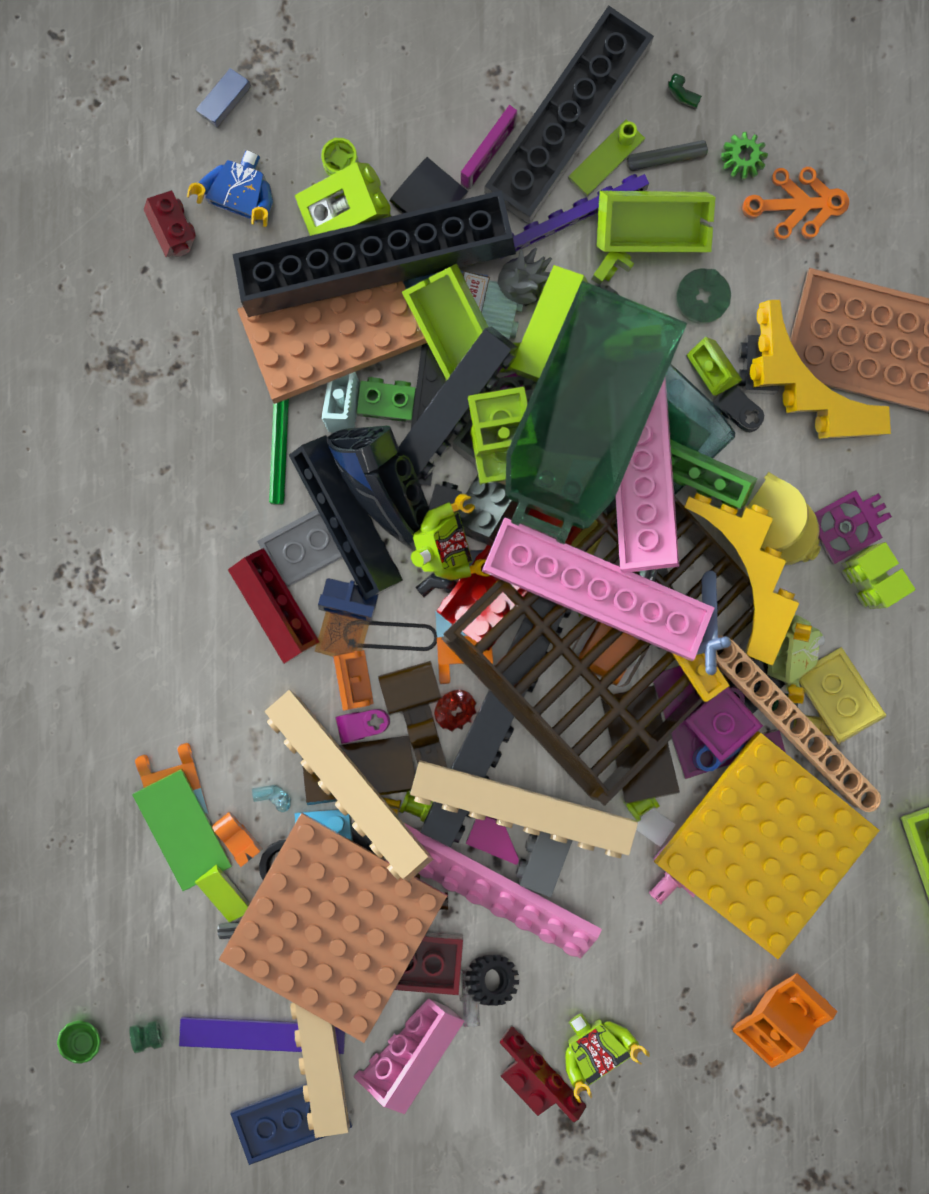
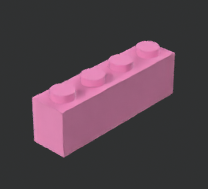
(411, 1056)

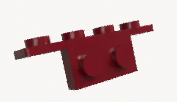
(535, 1079)

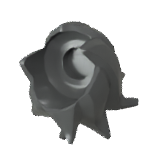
(523, 278)

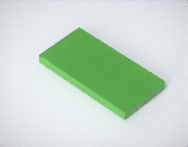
(181, 828)

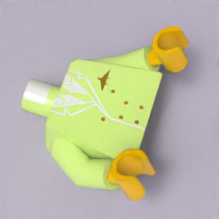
(797, 656)

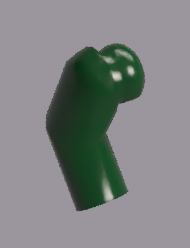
(682, 94)

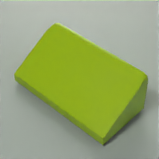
(713, 366)
(223, 893)

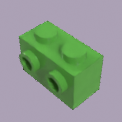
(386, 400)

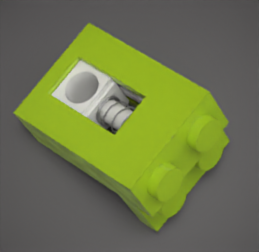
(362, 194)

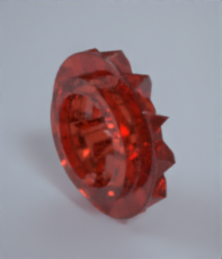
(450, 703)

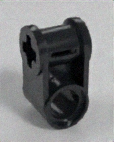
(735, 404)

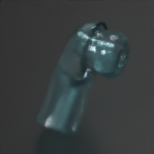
(273, 794)

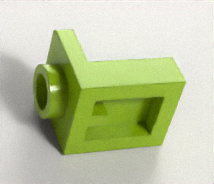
(607, 268)

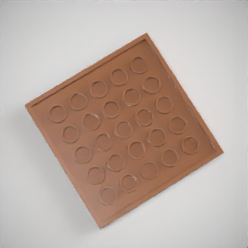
(332, 928)

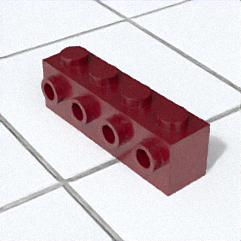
(273, 605)

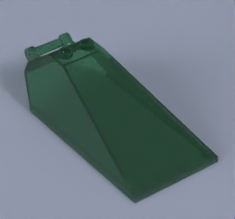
(588, 409)

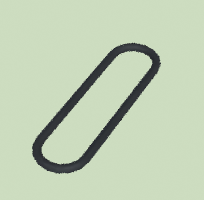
(403, 647)

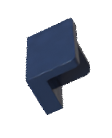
(346, 600)

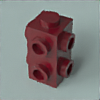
(169, 224)

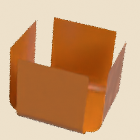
(612, 654)

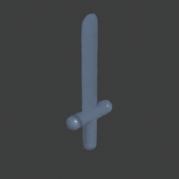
(710, 639)

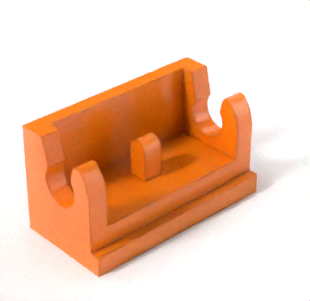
(353, 680)

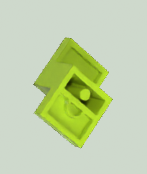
(494, 425)

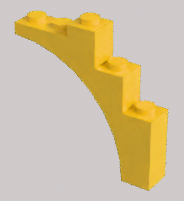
(803, 391)
(746, 533)

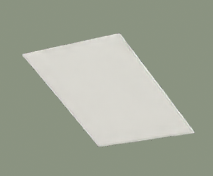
(655, 826)

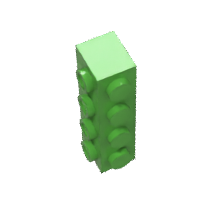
(710, 476)

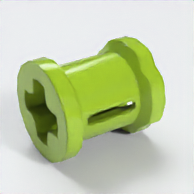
(414, 808)
(640, 808)

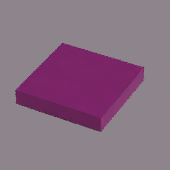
(723, 723)

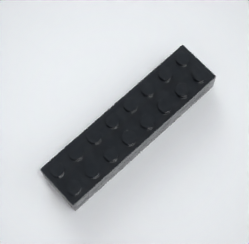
(569, 113)

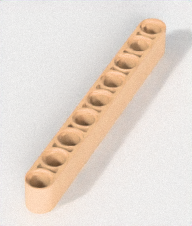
(803, 730)

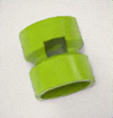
(337, 155)

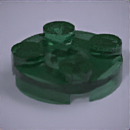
(711, 282)

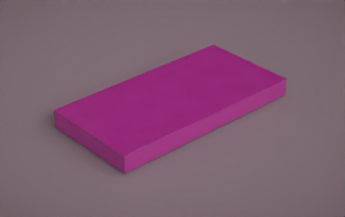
(683, 737)

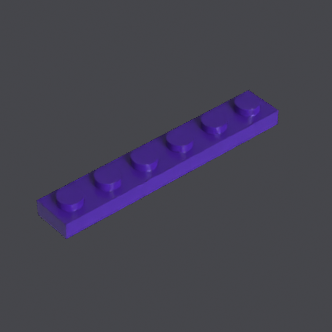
(582, 210)

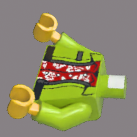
(443, 544)
(596, 1051)

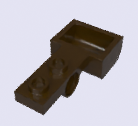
(411, 692)

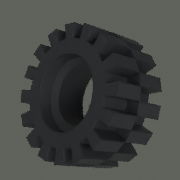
(506, 980)

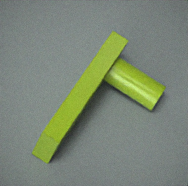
(606, 157)

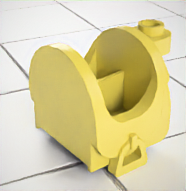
(793, 524)

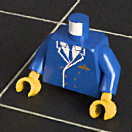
(237, 189)

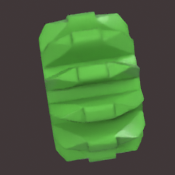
(746, 145)

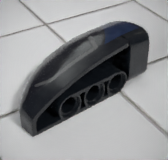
(381, 479)

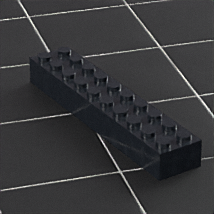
(373, 254)
(489, 730)

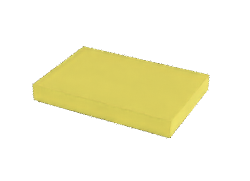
(841, 696)

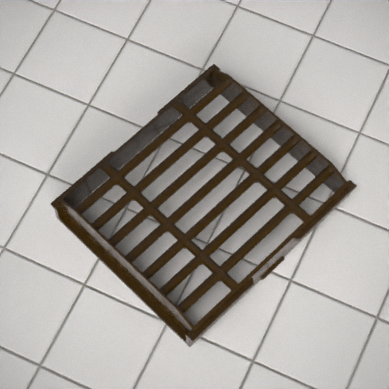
(531, 717)

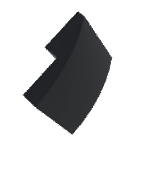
(427, 188)

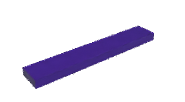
(243, 1034)

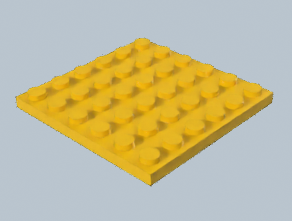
(767, 845)

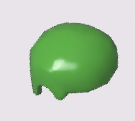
(79, 1042)

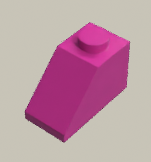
(492, 839)

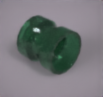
(146, 1036)

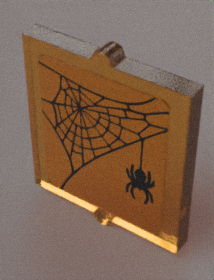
(341, 635)

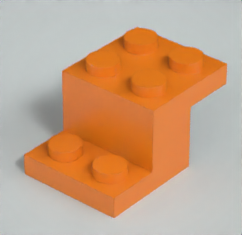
(784, 1020)

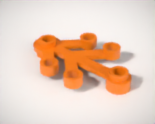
(800, 203)

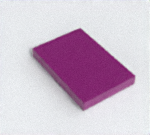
(489, 147)

